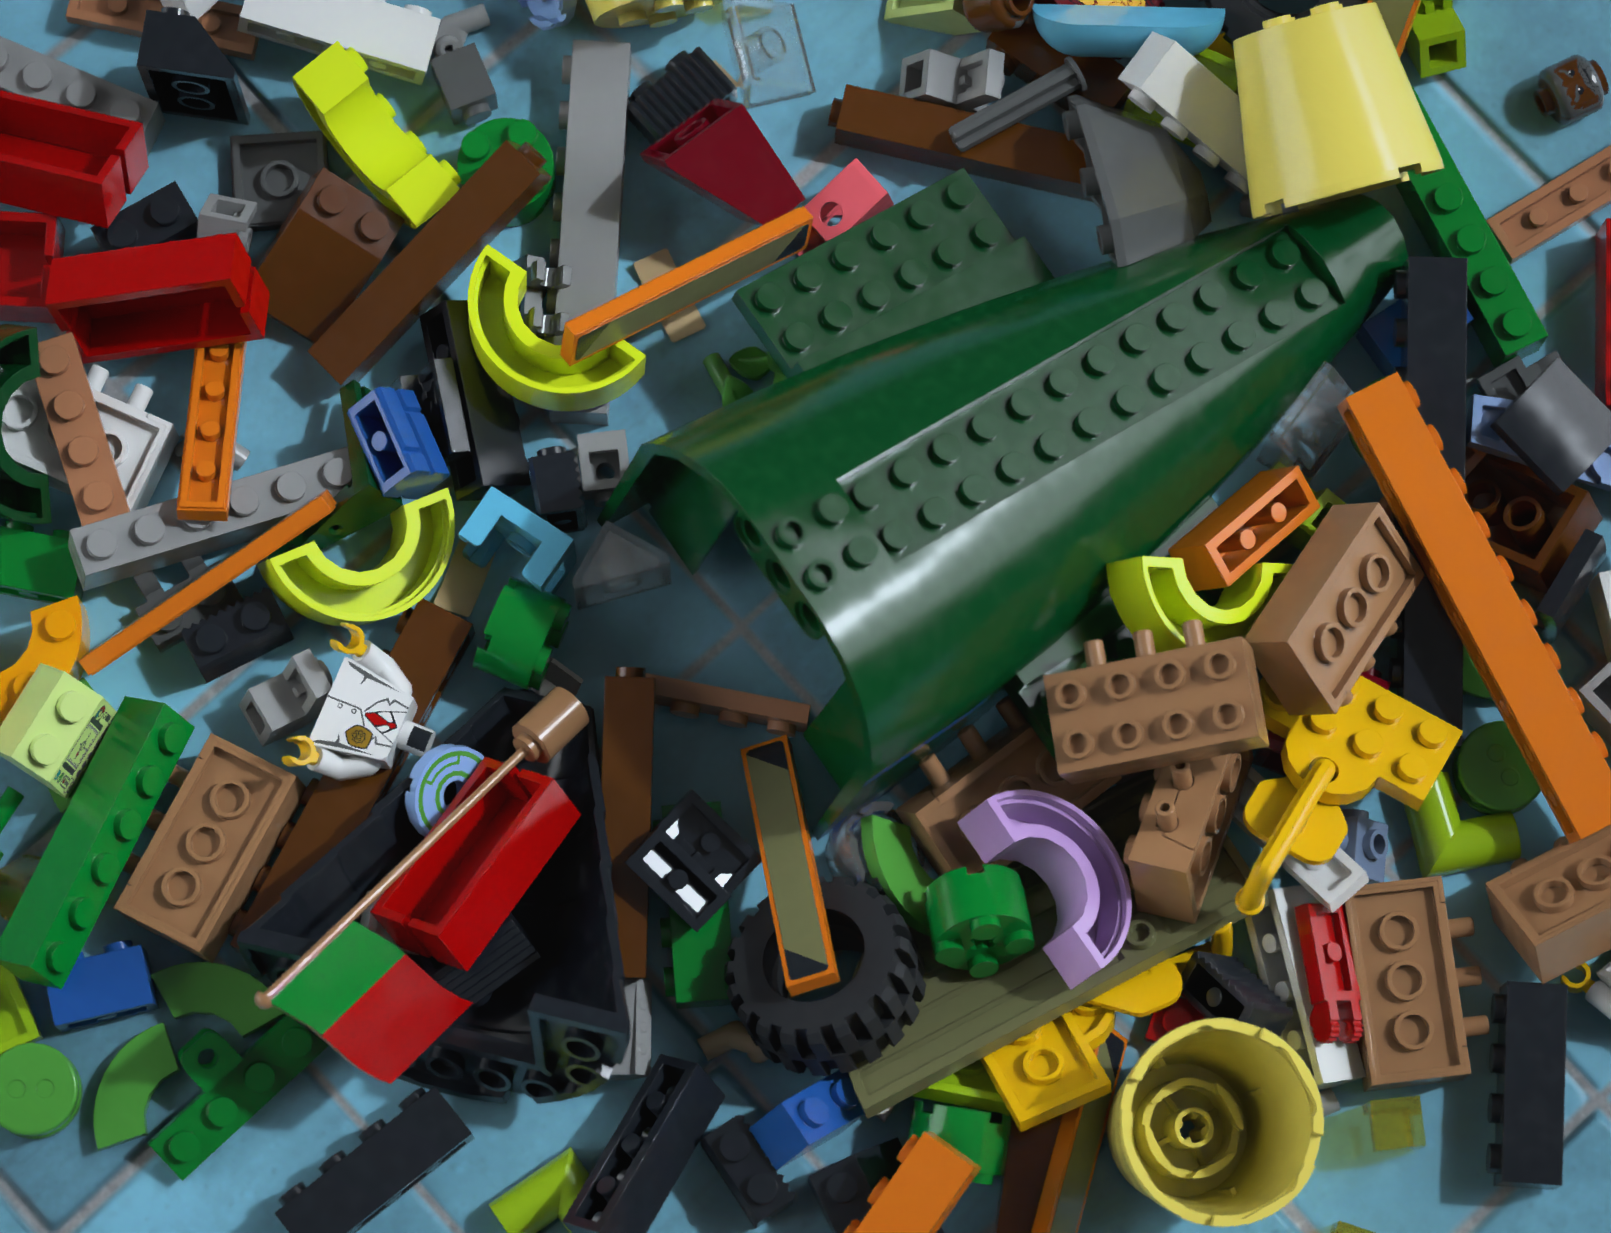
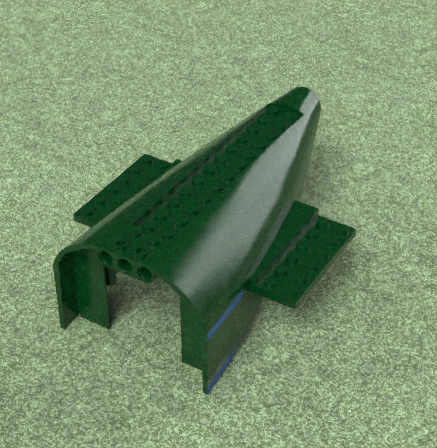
(988, 440)

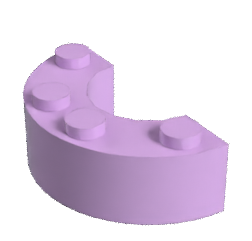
(1074, 863)

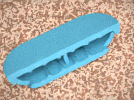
(1124, 29)

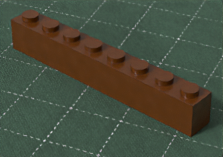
(428, 655)

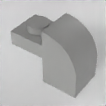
(953, 81)
(288, 699)

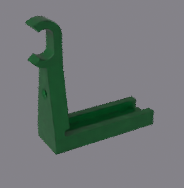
(356, 504)

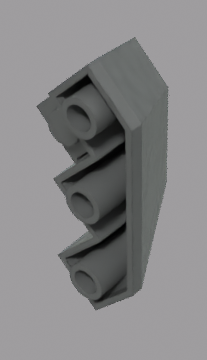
(1138, 179)

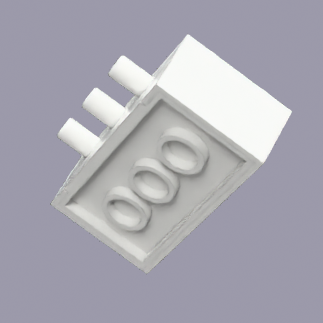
(136, 439)

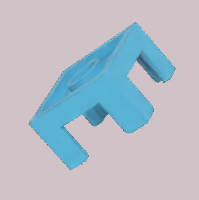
(503, 518)

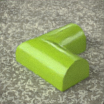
(1455, 846)
(542, 1195)

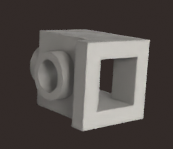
(225, 216)
(601, 451)

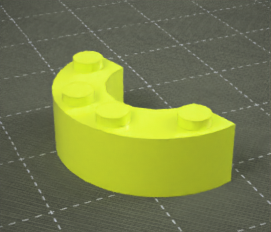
(369, 140)
(529, 365)
(407, 573)
(1159, 598)

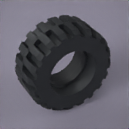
(851, 1022)

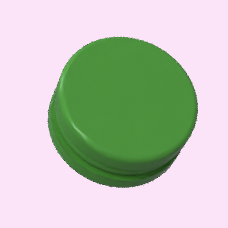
(1493, 772)
(38, 1091)

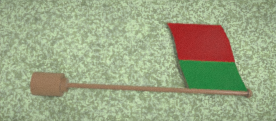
(364, 989)

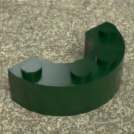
(22, 492)

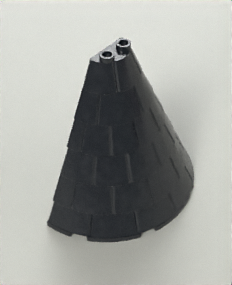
(538, 1033)

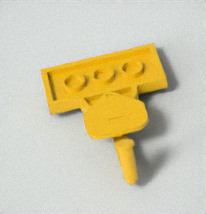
(1363, 746)
(1056, 1063)

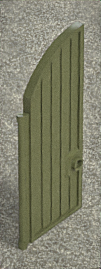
(974, 1016)

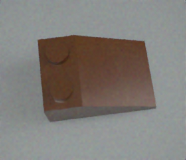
(325, 254)
(1527, 518)

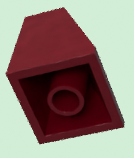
(727, 162)

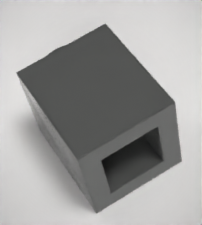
(464, 85)

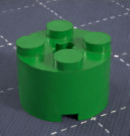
(487, 138)
(521, 633)
(978, 919)
(969, 1132)

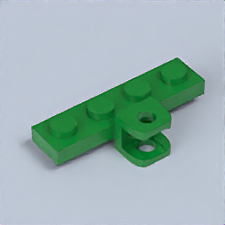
(232, 1089)

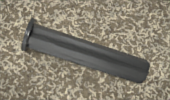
(1018, 105)

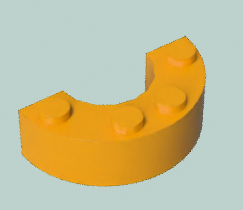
(57, 639)

